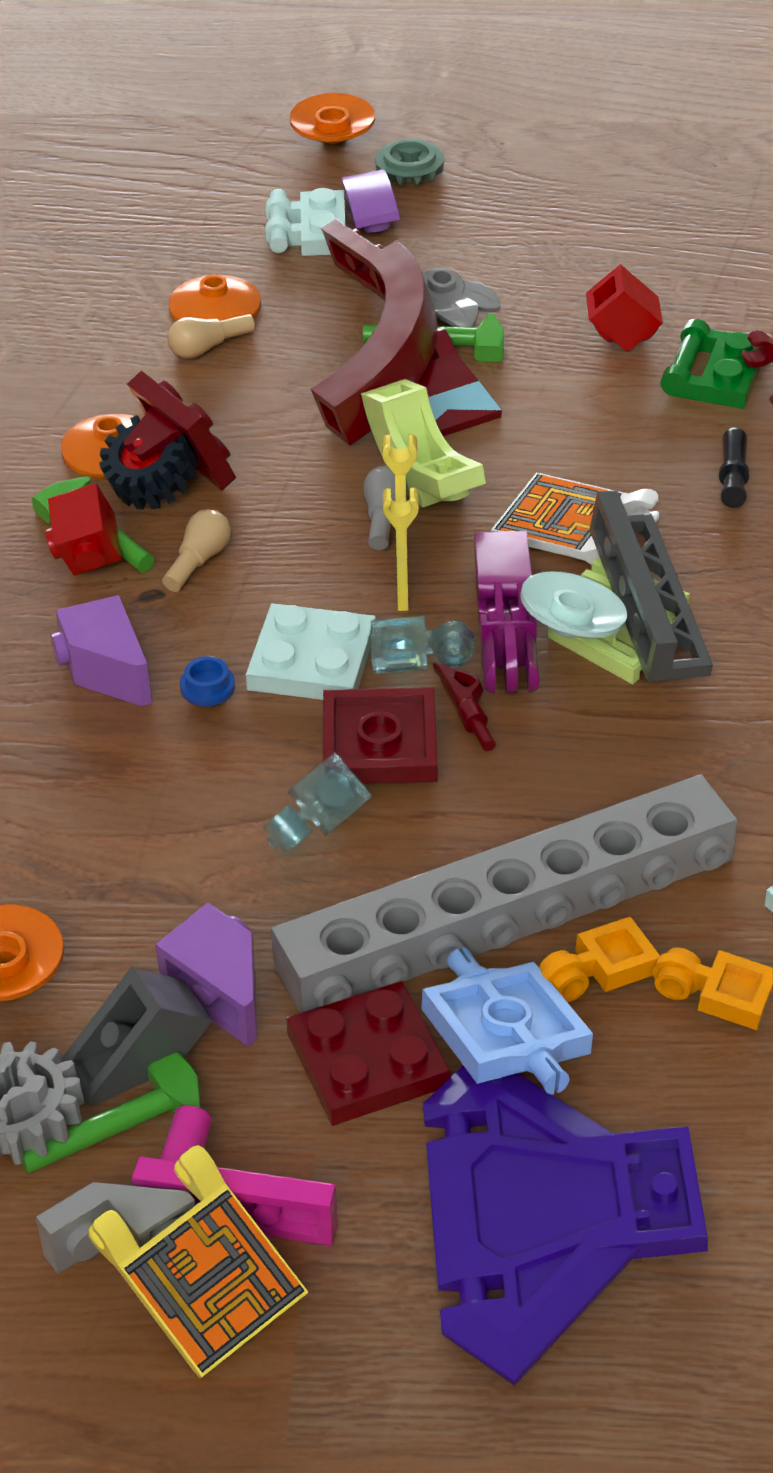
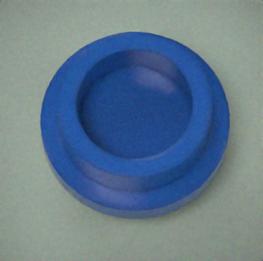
(207, 681)

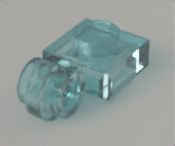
(404, 644)
(326, 797)

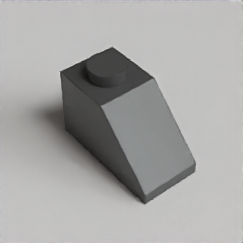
(134, 1027)

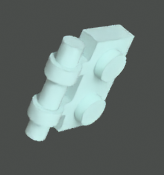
(301, 221)

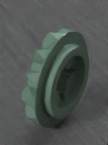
(410, 161)

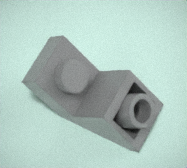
(143, 1209)

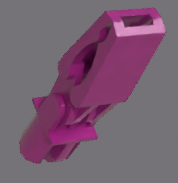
(505, 624)

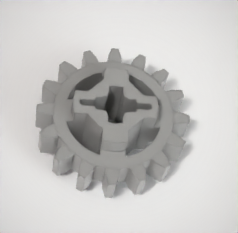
(36, 1100)

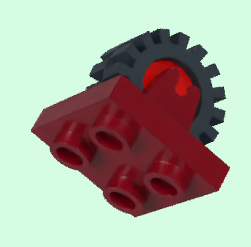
(163, 448)

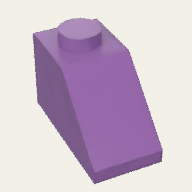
(102, 650)
(218, 966)

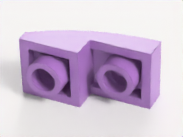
(370, 200)

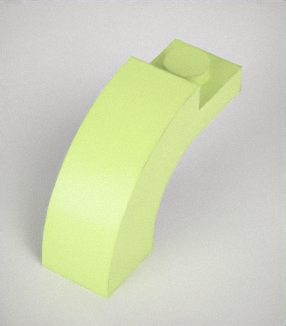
(438, 470)

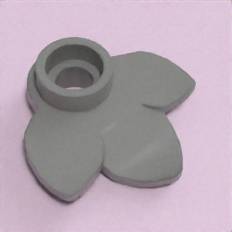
(457, 299)

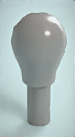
(373, 487)

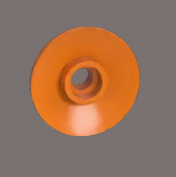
(332, 117)
(215, 297)
(84, 442)
(28, 950)

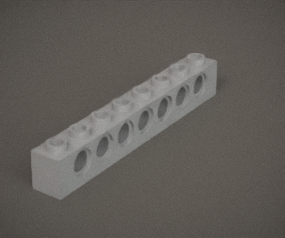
(504, 893)

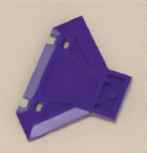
(544, 1212)

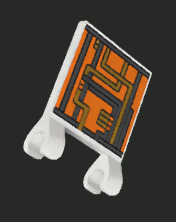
(560, 514)

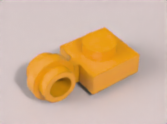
(610, 953)
(730, 989)

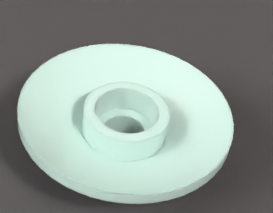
(573, 605)

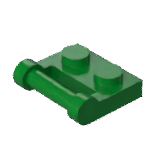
(726, 376)

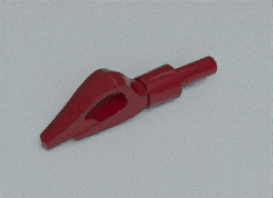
(465, 692)

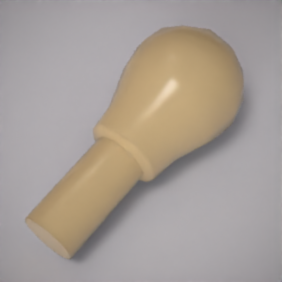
(195, 336)
(204, 537)

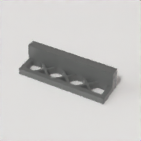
(631, 580)

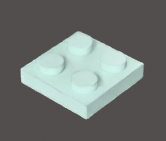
(309, 651)

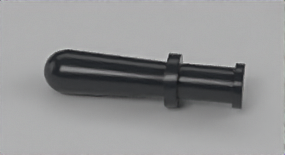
(734, 471)

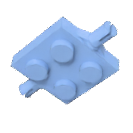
(506, 1021)

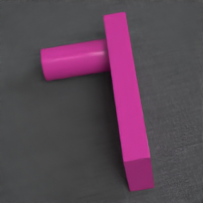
(277, 1204)

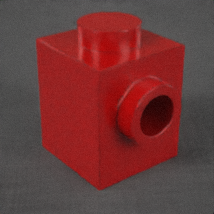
(623, 309)
(83, 529)

